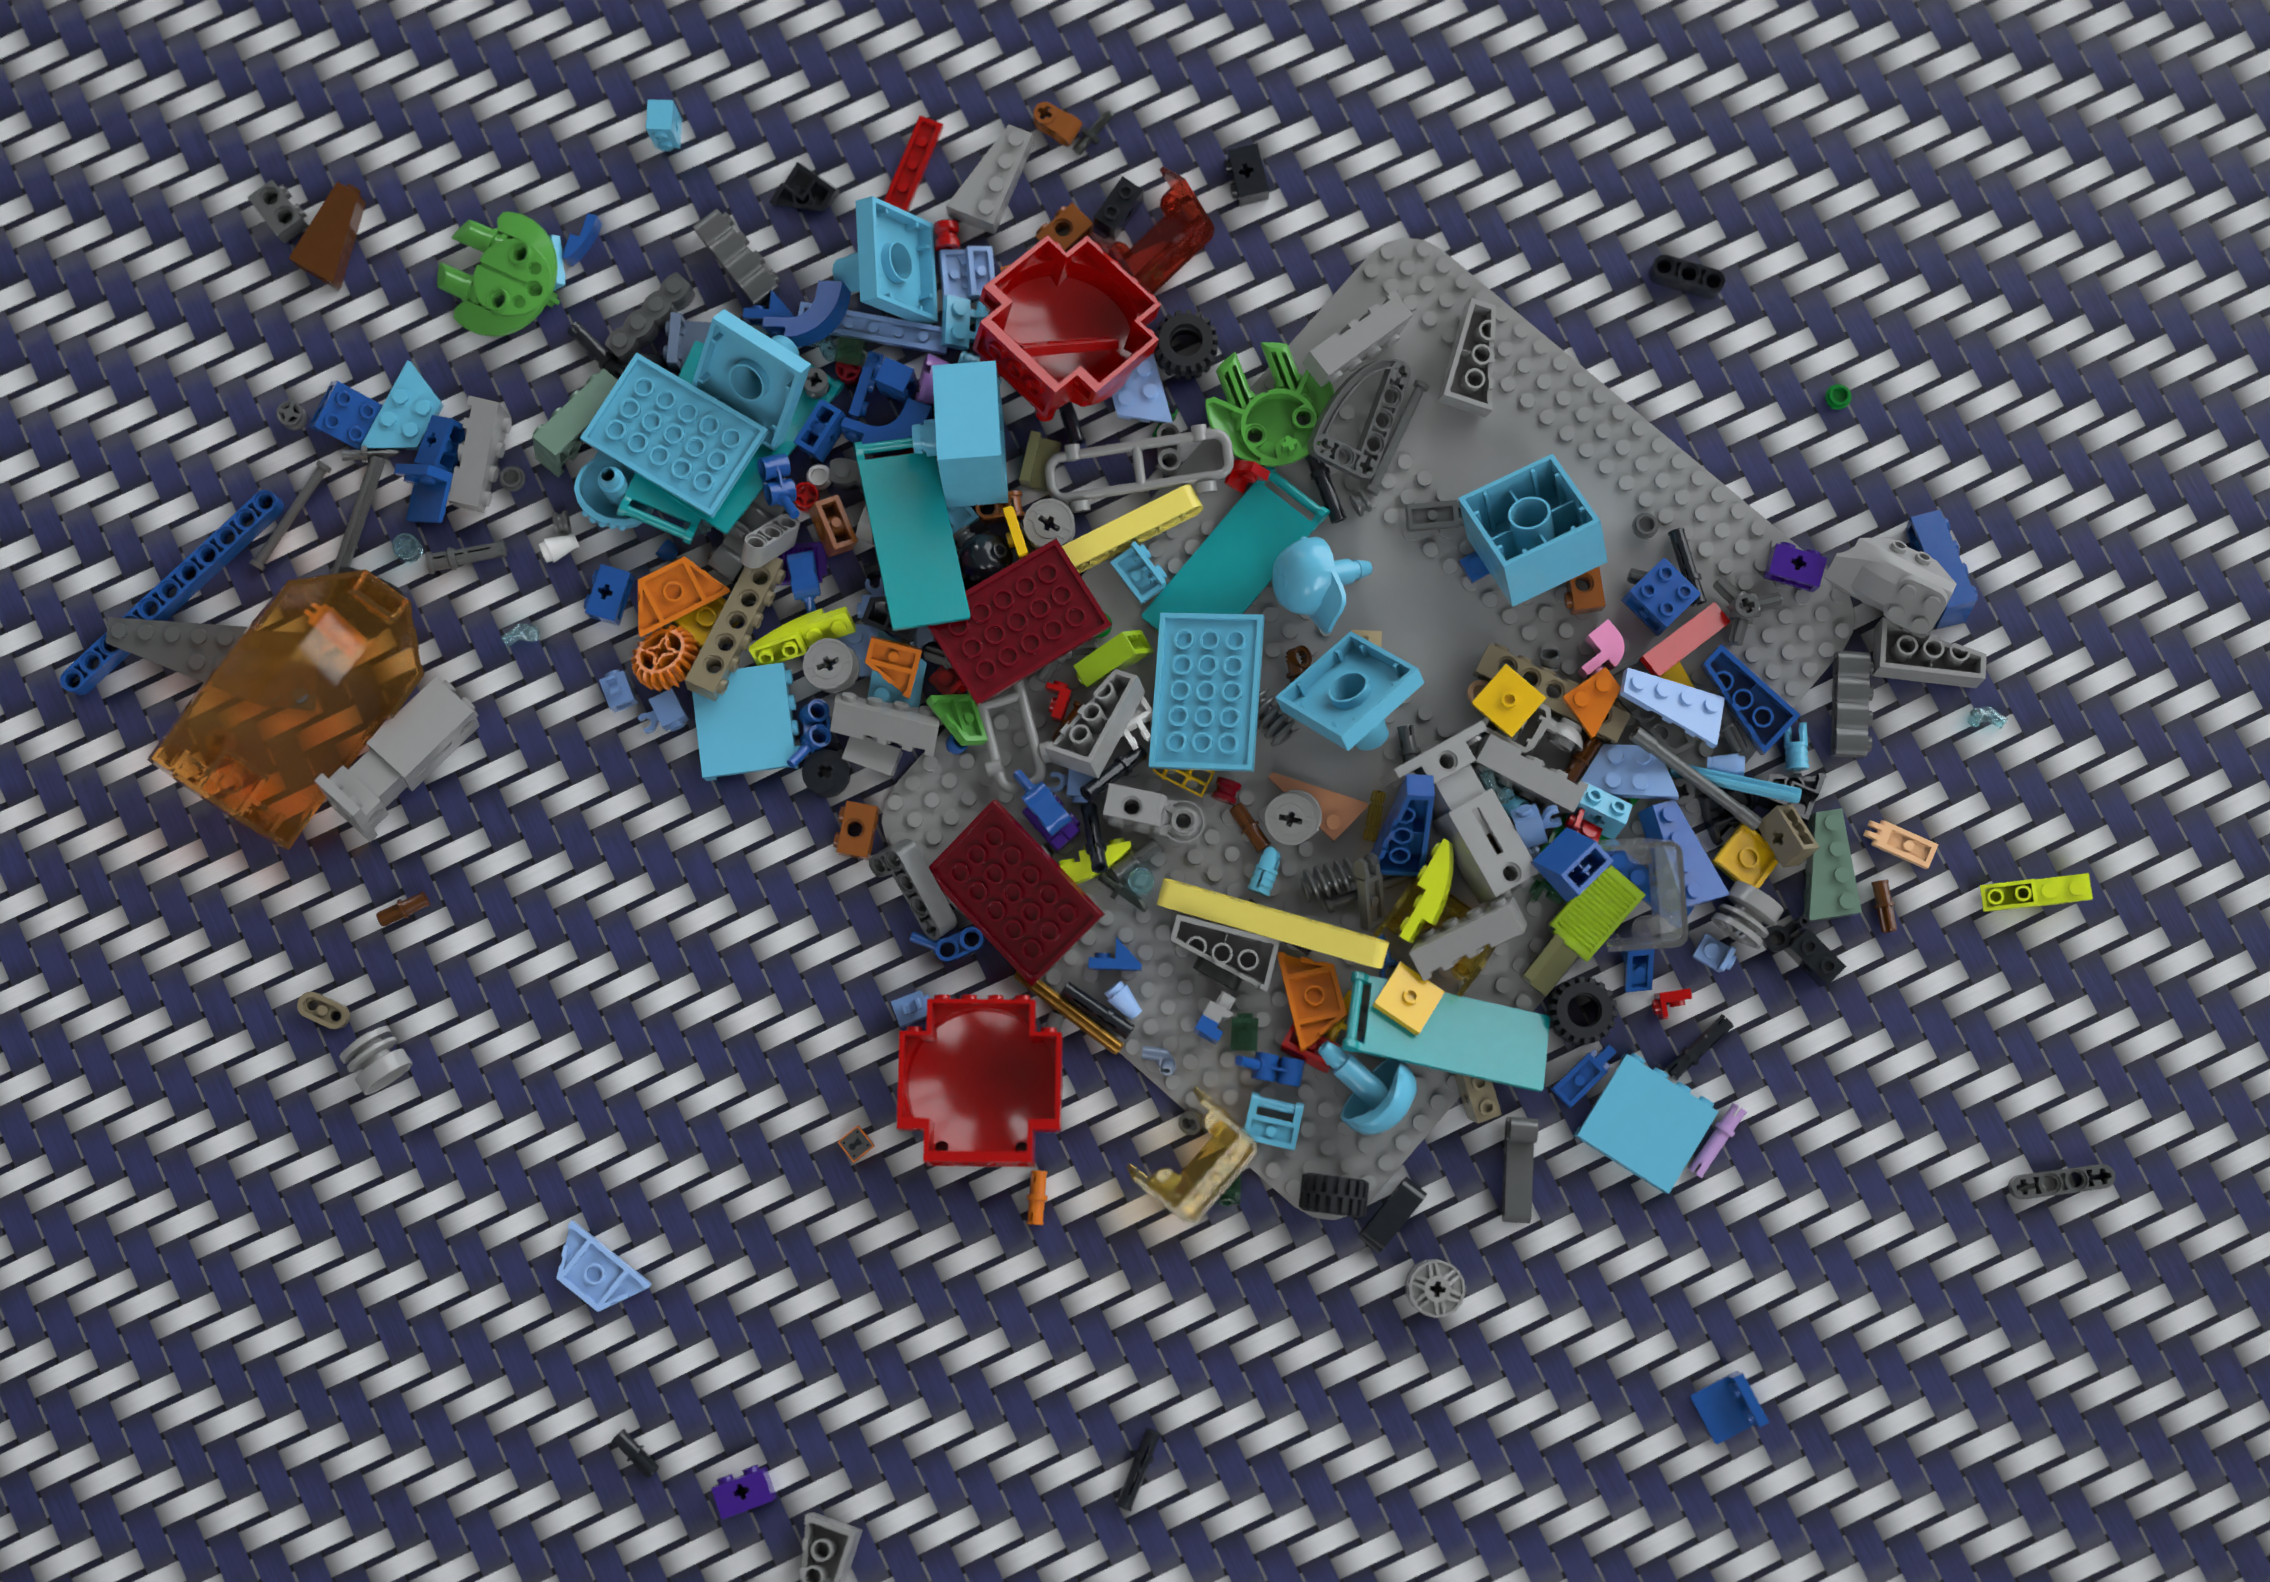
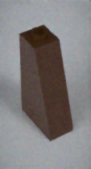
(331, 236)

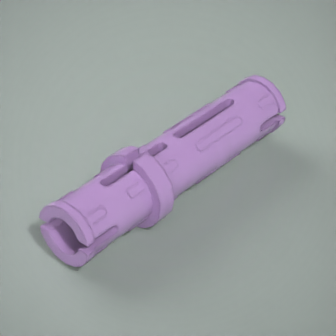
(1717, 1140)

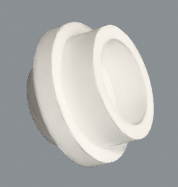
(819, 476)

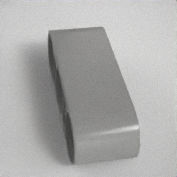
(769, 541)

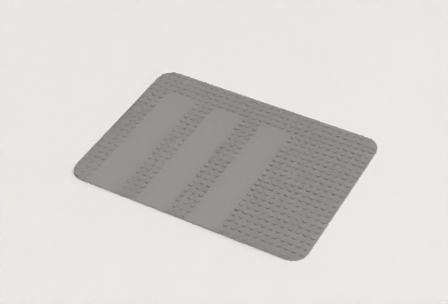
(1426, 618)

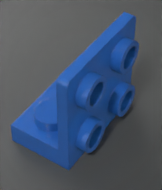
(345, 414)
(428, 492)
(1661, 596)
(1728, 1407)

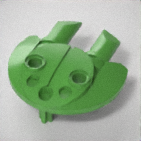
(503, 275)
(1269, 413)

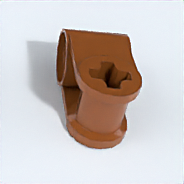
(1060, 124)
(998, 514)

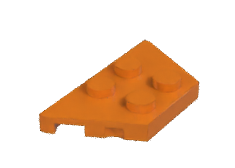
(674, 593)
(1312, 997)

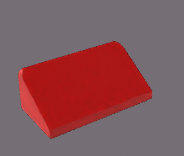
(1310, 1055)

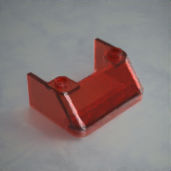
(1170, 242)

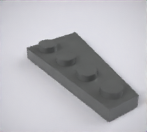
(1667, 734)

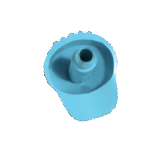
(601, 489)
(1311, 581)
(1378, 1097)

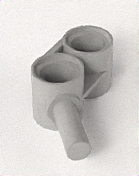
(1172, 451)

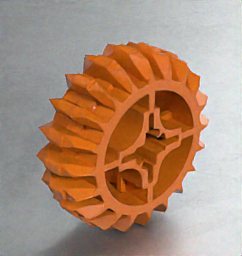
(662, 652)

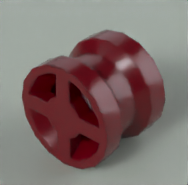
(844, 369)
(1226, 791)

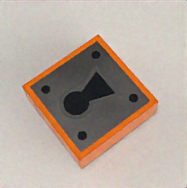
(856, 1144)

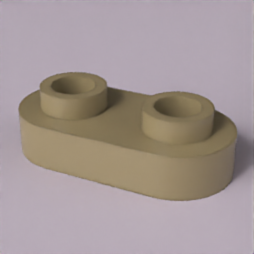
(325, 1010)

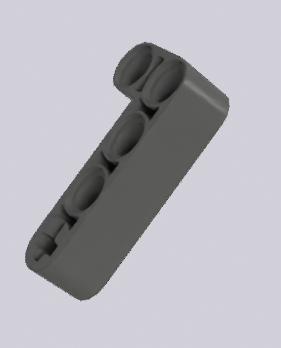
(917, 885)
(1518, 1169)

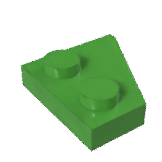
(960, 717)

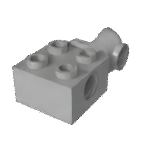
(1562, 734)
(1154, 813)

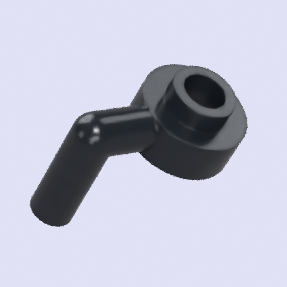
(1783, 934)

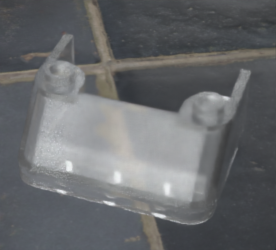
(1669, 921)

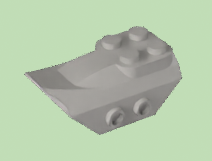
(1894, 579)

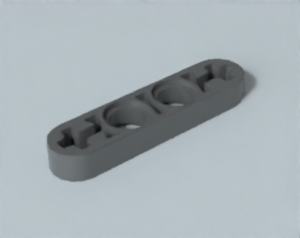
(2061, 1181)

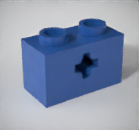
(895, 380)
(820, 431)
(441, 443)
(612, 607)

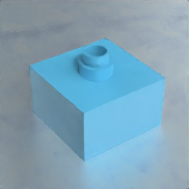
(966, 434)
(1533, 529)

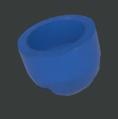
(667, 551)
(953, 746)

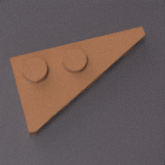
(1337, 809)

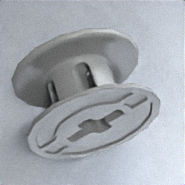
(1048, 511)
(818, 659)
(1303, 806)

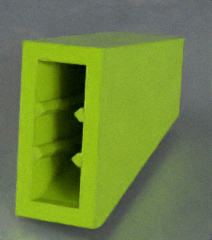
(1117, 653)

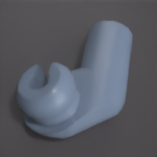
(1162, 1058)

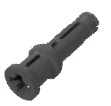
(453, 558)

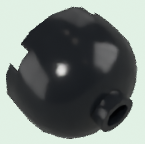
(985, 556)

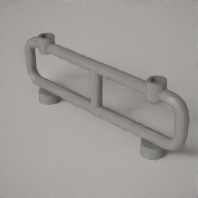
(1205, 481)
(1040, 756)

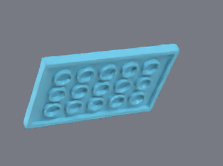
(674, 435)
(1206, 691)

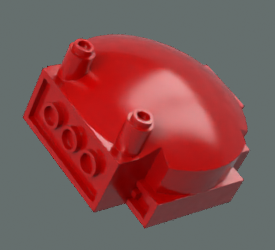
(1060, 298)
(980, 1081)

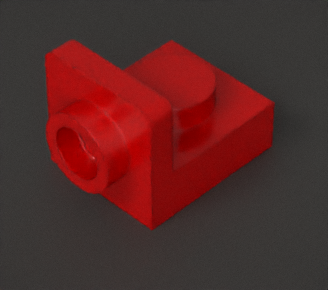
(1245, 472)
(947, 682)
(1059, 705)
(1582, 826)
(1675, 998)

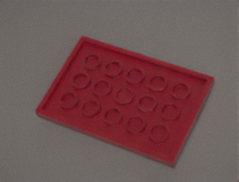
(1020, 622)
(1014, 892)

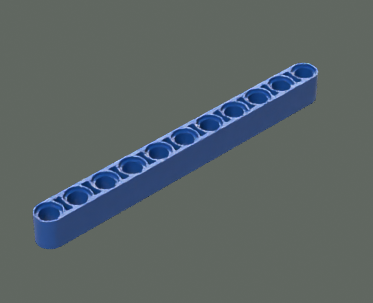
(185, 588)

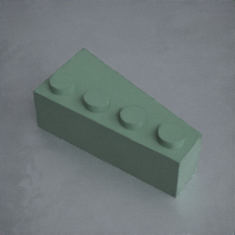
(561, 435)
(1829, 870)

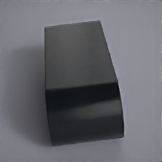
(1698, 272)
(1392, 1215)

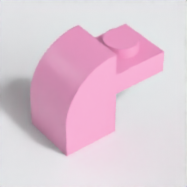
(1607, 645)

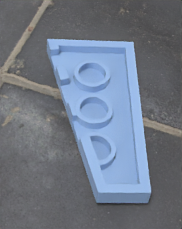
(1679, 704)

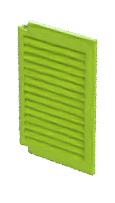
(1596, 912)

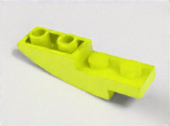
(799, 634)
(1082, 872)
(1437, 881)
(2036, 892)

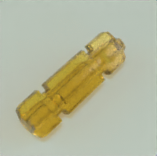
(1374, 815)

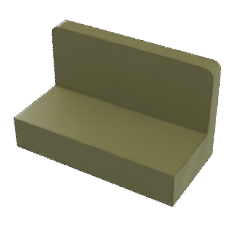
(1035, 459)
(1549, 965)

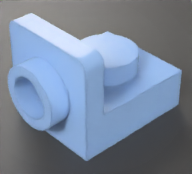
(1714, 953)

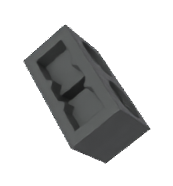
(276, 213)

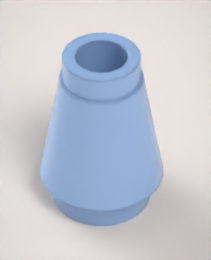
(1727, 763)
(1122, 999)

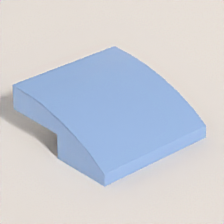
(965, 271)

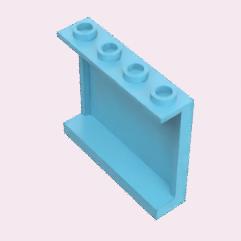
(748, 724)
(1647, 1123)

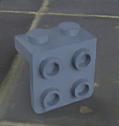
(681, 339)

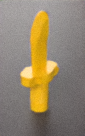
(1333, 1033)

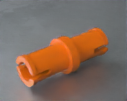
(1037, 1197)

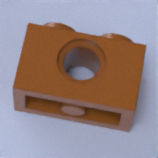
(1070, 219)
(832, 526)
(1589, 600)
(861, 845)

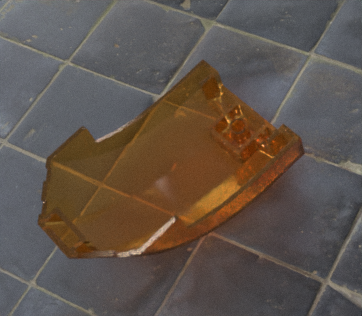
(248, 739)

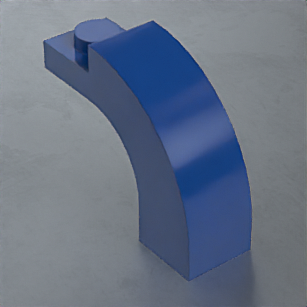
(818, 321)
(912, 413)

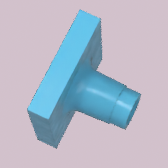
(892, 262)
(752, 374)
(1351, 693)

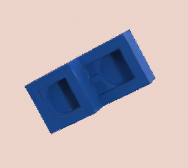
(579, 245)

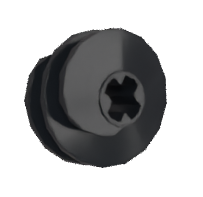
(821, 785)

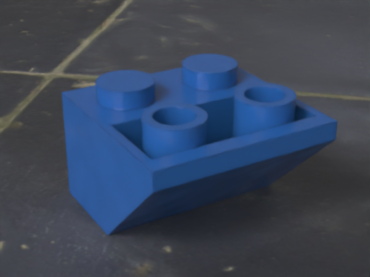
(1571, 863)

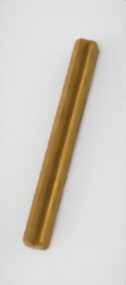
(1073, 1014)

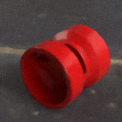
(946, 235)
(806, 492)

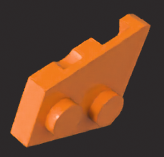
(894, 662)
(1593, 700)

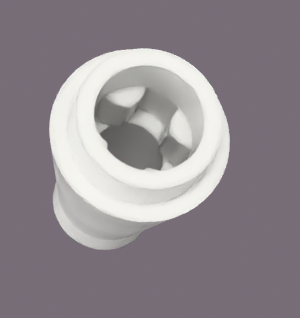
(557, 547)

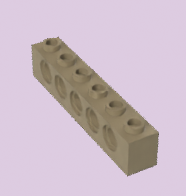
(722, 633)
(1496, 654)

